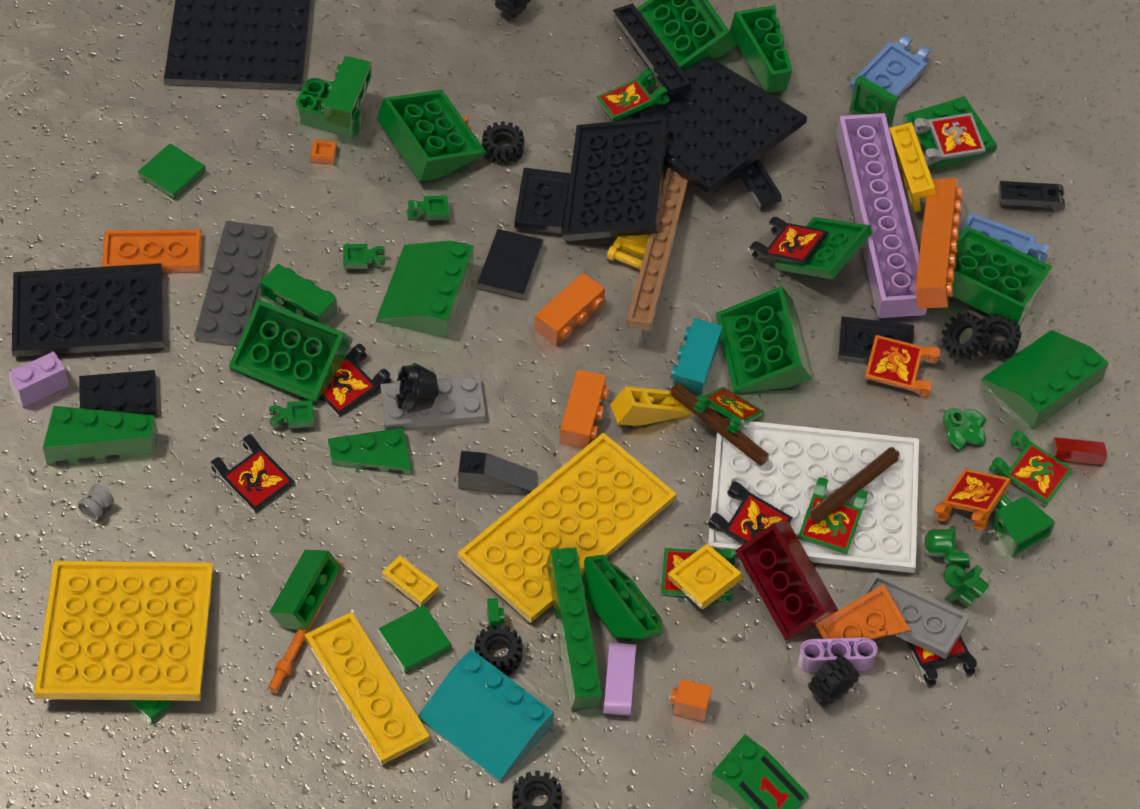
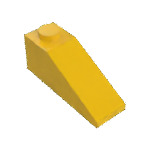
(645, 406)

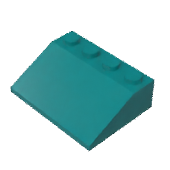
(486, 716)

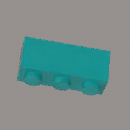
(697, 355)

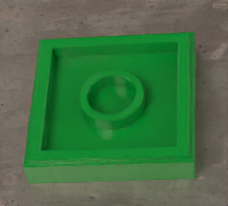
(872, 99)
(171, 171)
(414, 638)

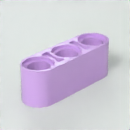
(825, 648)
(619, 679)

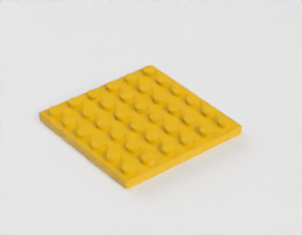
(125, 631)

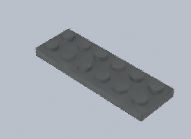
(234, 283)

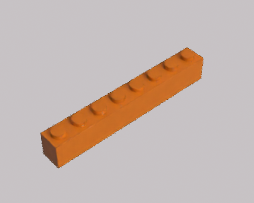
(939, 245)

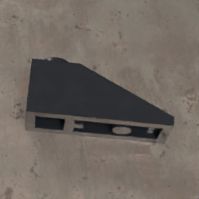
(493, 474)

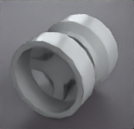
(95, 502)

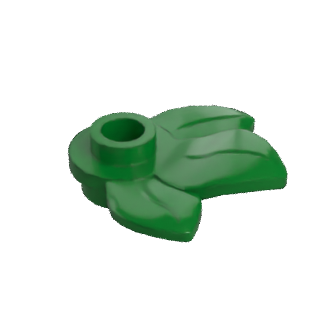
(966, 427)

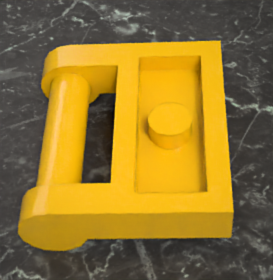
(633, 245)

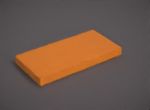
(174, 248)

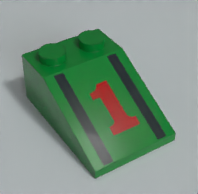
(755, 779)

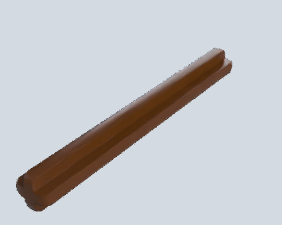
(719, 424)
(854, 484)

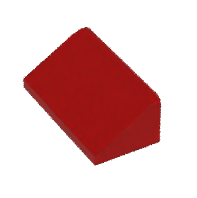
(1080, 451)

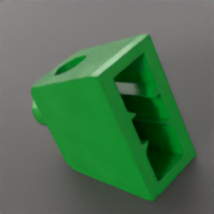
(1021, 524)

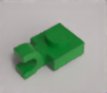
(432, 207)

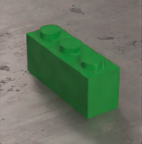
(347, 91)
(298, 295)
(305, 589)

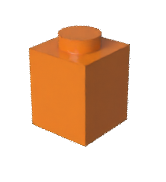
(691, 700)

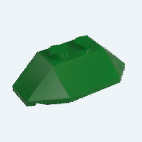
(619, 600)

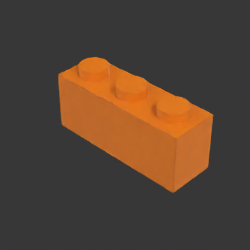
(569, 309)
(583, 409)

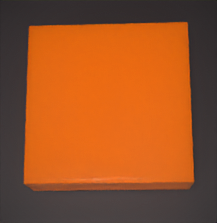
(323, 152)

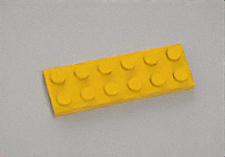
(367, 688)

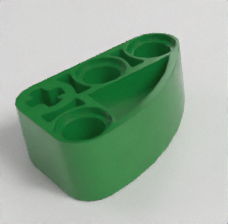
(309, 109)

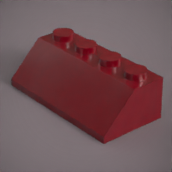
(786, 579)

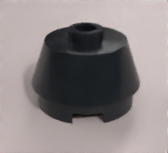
(417, 388)

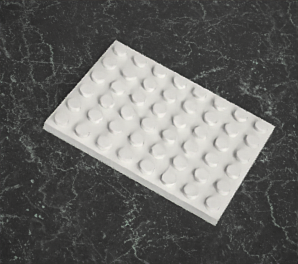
(788, 479)

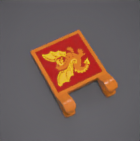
(898, 362)
(974, 493)

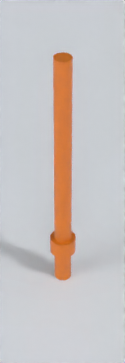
(285, 665)

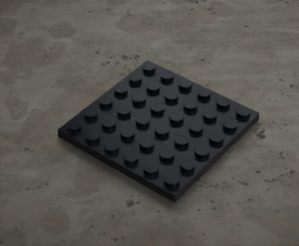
(238, 43)
(720, 124)

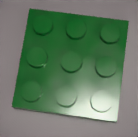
(949, 108)
(834, 252)

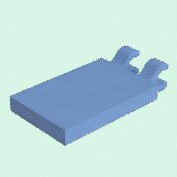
(895, 66)
(1015, 238)

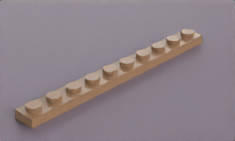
(657, 253)

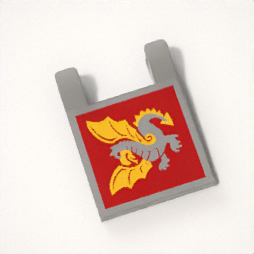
(953, 137)

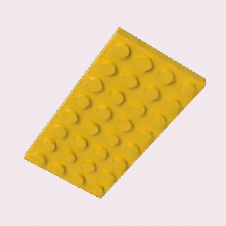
(586, 504)

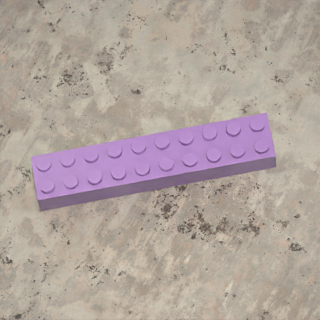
(880, 202)

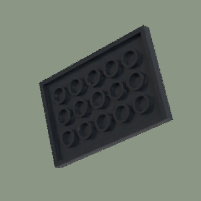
(616, 179)
(87, 310)

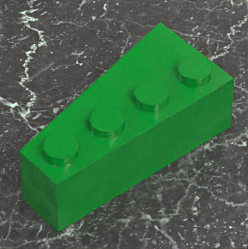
(763, 46)
(97, 434)

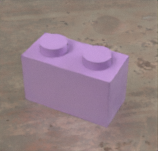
(38, 379)

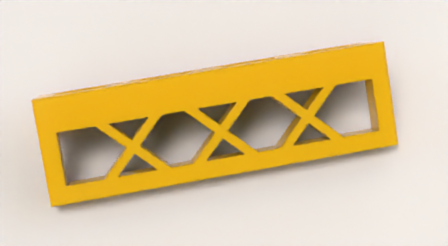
(911, 164)

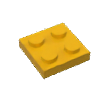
(705, 576)

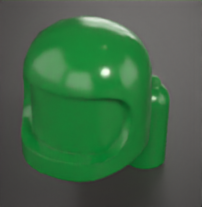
(943, 544)

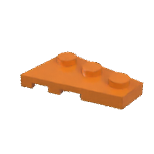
(867, 617)

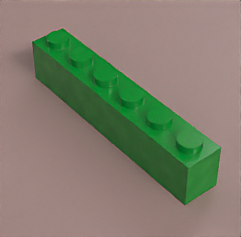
(573, 628)

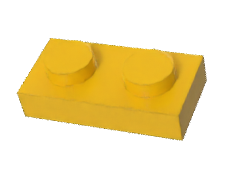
(410, 581)

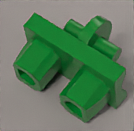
(966, 586)

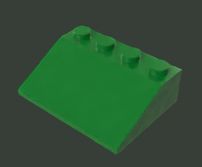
(688, 29)
(429, 133)
(996, 276)
(427, 286)
(764, 343)
(290, 351)
(1046, 376)

